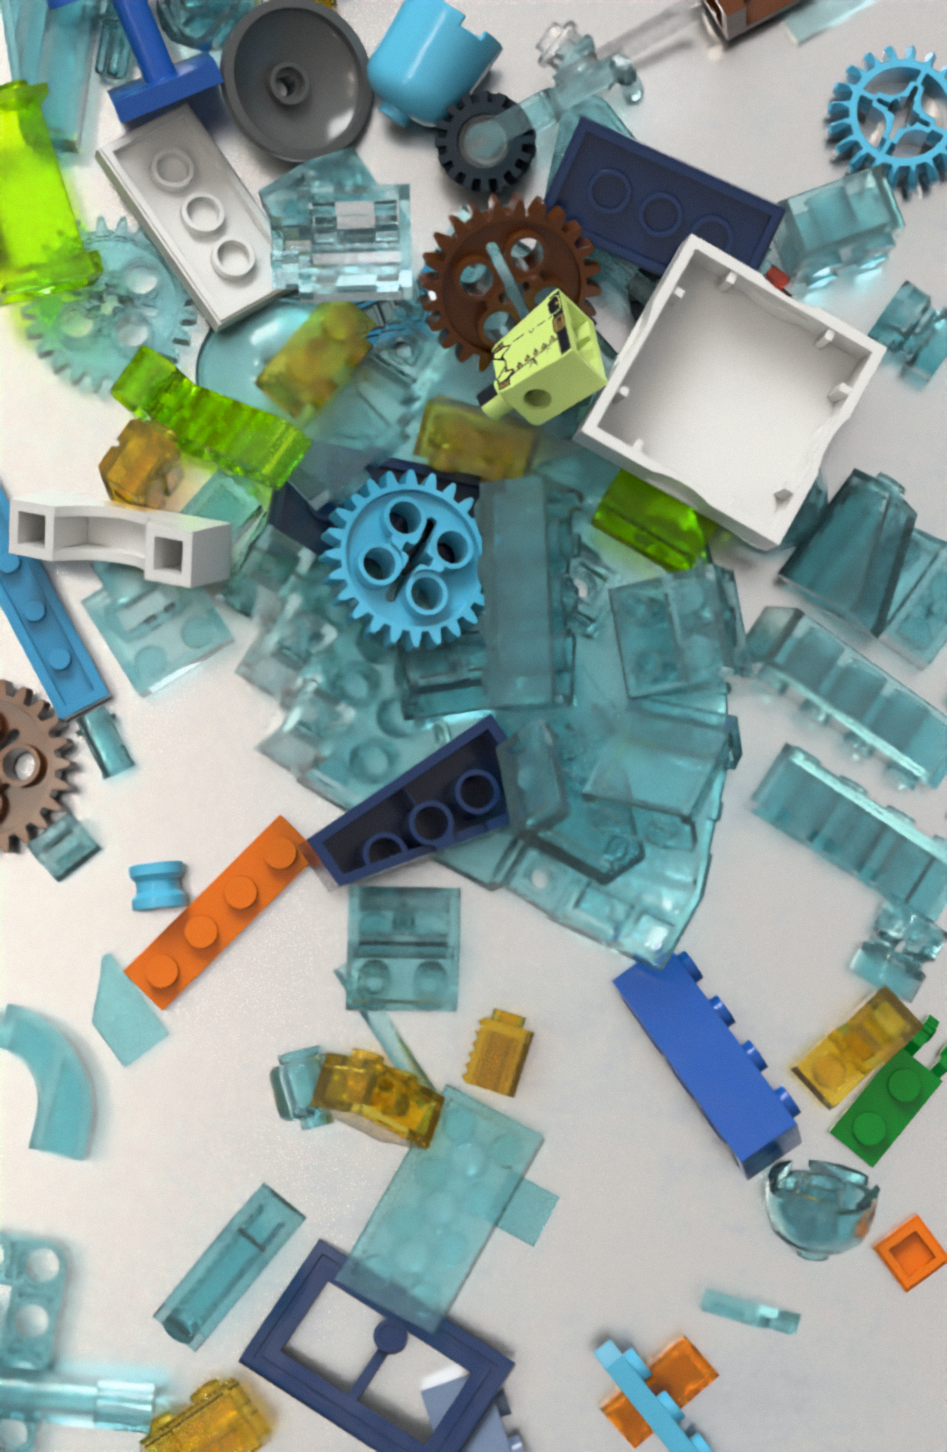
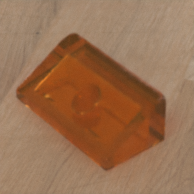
(678, 1370)

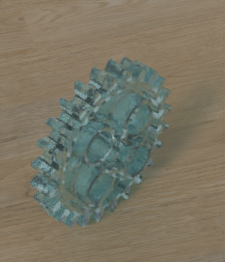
(100, 352)

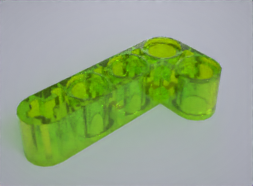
(210, 423)

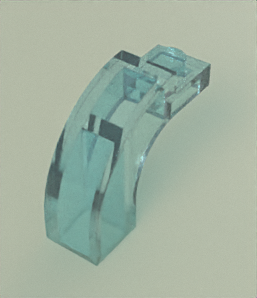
(62, 1079)

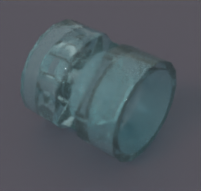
(914, 330)
(882, 965)

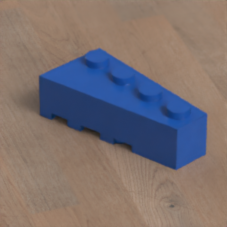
(711, 1061)

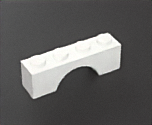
(163, 543)

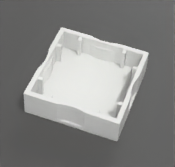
(729, 393)

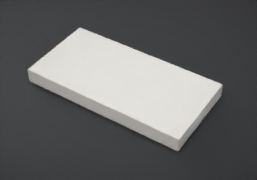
(195, 214)

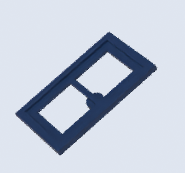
(391, 1336)

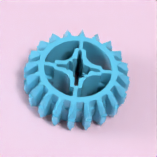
(881, 111)

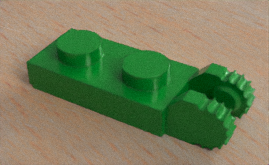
(890, 1099)

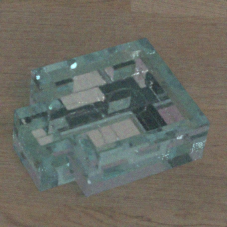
(345, 249)
(153, 625)

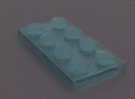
(440, 1212)

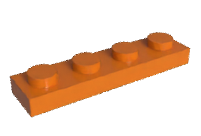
(219, 914)

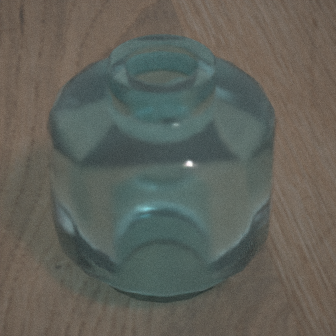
(294, 1084)

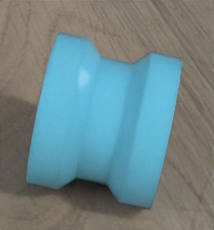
(157, 885)

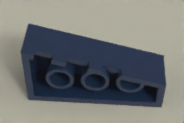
(423, 811)

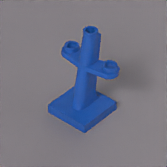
(161, 79)

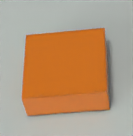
(910, 1253)

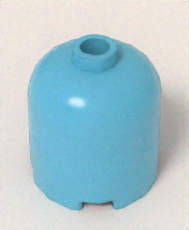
(428, 62)

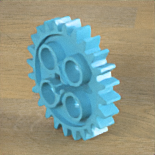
(367, 533)

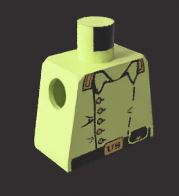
(545, 363)

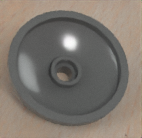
(317, 62)

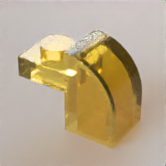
(857, 1046)

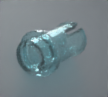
(104, 742)

